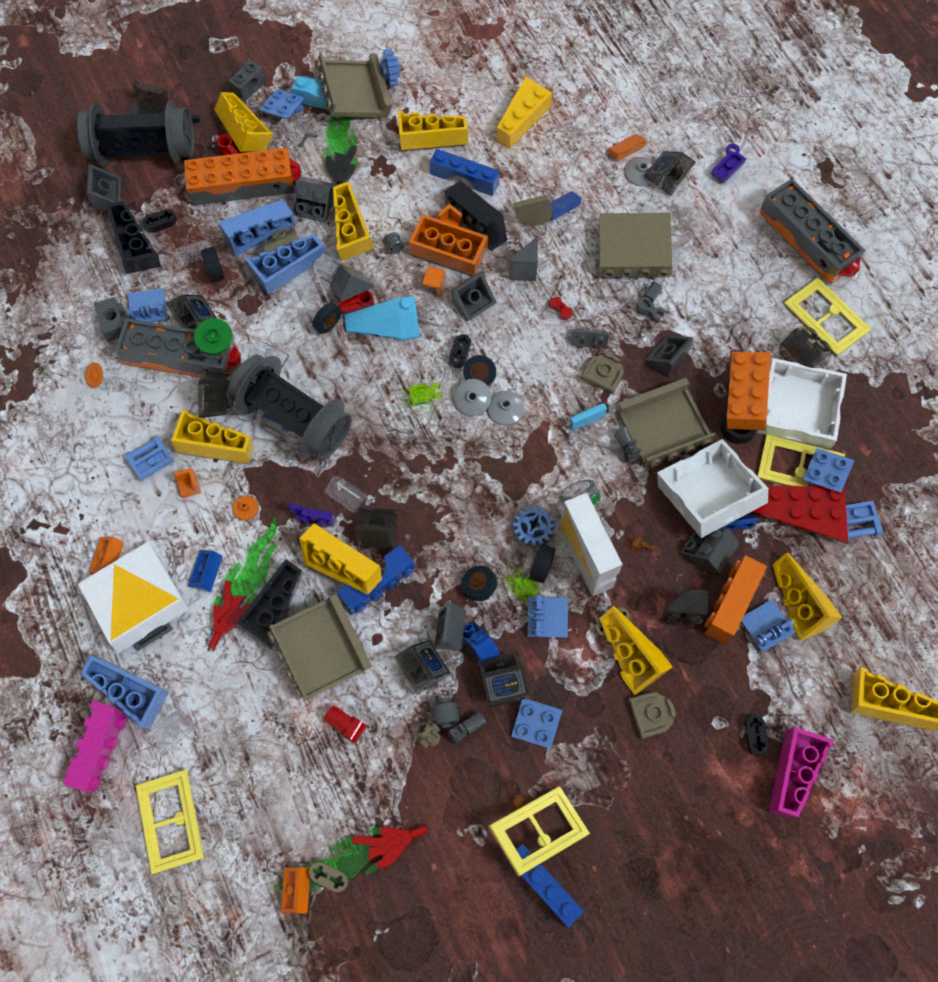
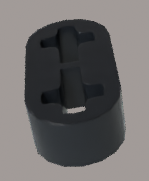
(159, 220)
(457, 350)
(761, 735)

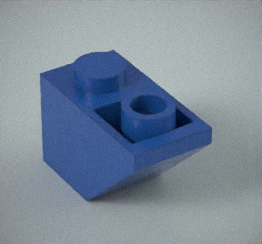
(479, 642)

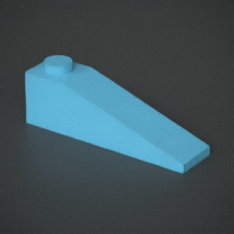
(310, 89)
(391, 319)

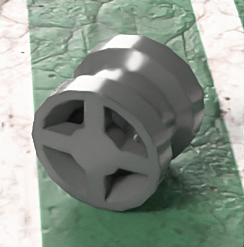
(393, 243)

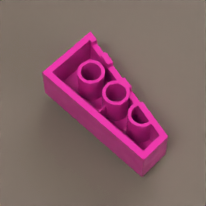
(95, 747)
(797, 770)

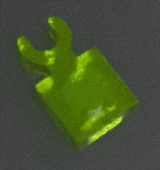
(421, 394)
(524, 587)

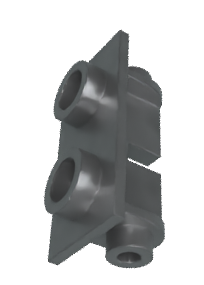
(586, 338)

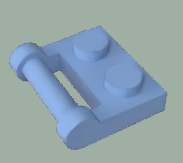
(150, 462)
(863, 513)

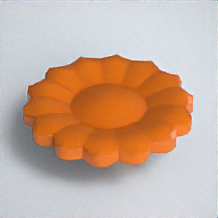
(94, 375)
(245, 508)

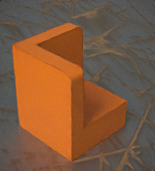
(451, 215)
(435, 279)
(187, 482)

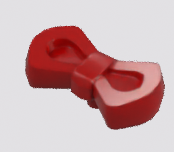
(565, 312)

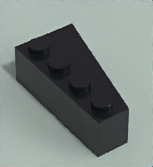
(477, 213)
(133, 245)
(271, 603)

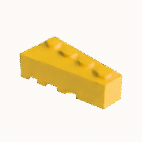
(523, 112)
(242, 124)
(431, 131)
(350, 225)
(210, 440)
(338, 560)
(892, 702)

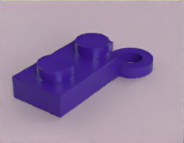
(729, 164)
(307, 515)

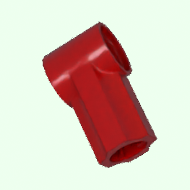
(226, 145)
(356, 302)
(348, 726)

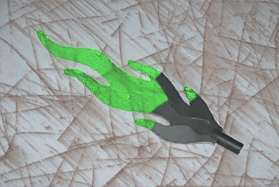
(341, 169)

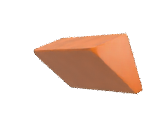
(627, 147)
(106, 553)
(295, 890)

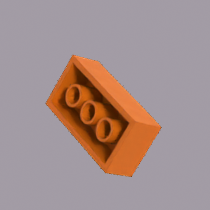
(448, 245)
(748, 390)
(734, 599)

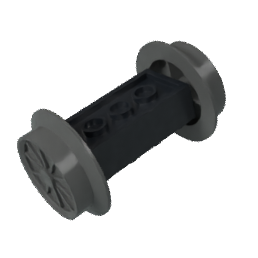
(135, 134)
(260, 386)

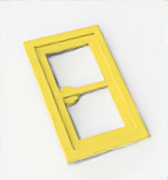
(837, 307)
(767, 455)
(186, 817)
(548, 848)

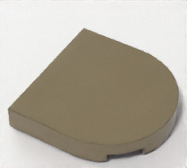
(534, 210)
(280, 238)
(604, 372)
(652, 714)

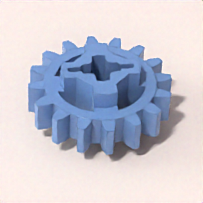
(390, 67)
(528, 522)

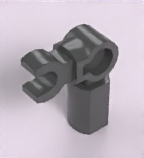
(645, 304)
(631, 451)
(469, 726)

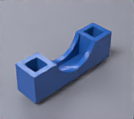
(481, 176)
(397, 566)
(550, 891)

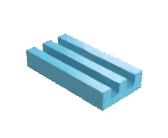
(588, 416)

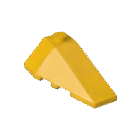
(805, 601)
(637, 655)

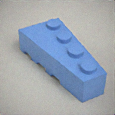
(254, 226)
(285, 262)
(130, 692)

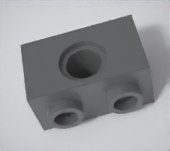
(247, 80)
(105, 312)

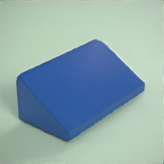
(565, 204)
(743, 522)
(205, 570)

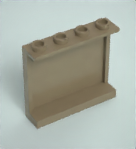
(354, 87)
(635, 245)
(665, 423)
(319, 648)

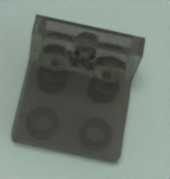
(148, 99)

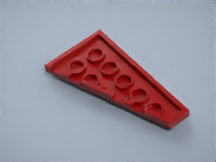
(808, 509)

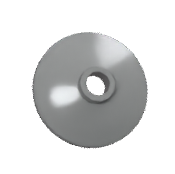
(635, 173)
(479, 404)
(506, 415)

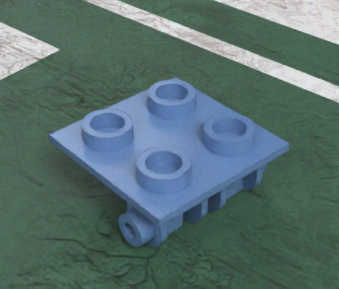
(283, 104)
(147, 305)
(828, 470)
(547, 617)
(768, 625)
(536, 723)

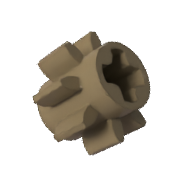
(428, 734)

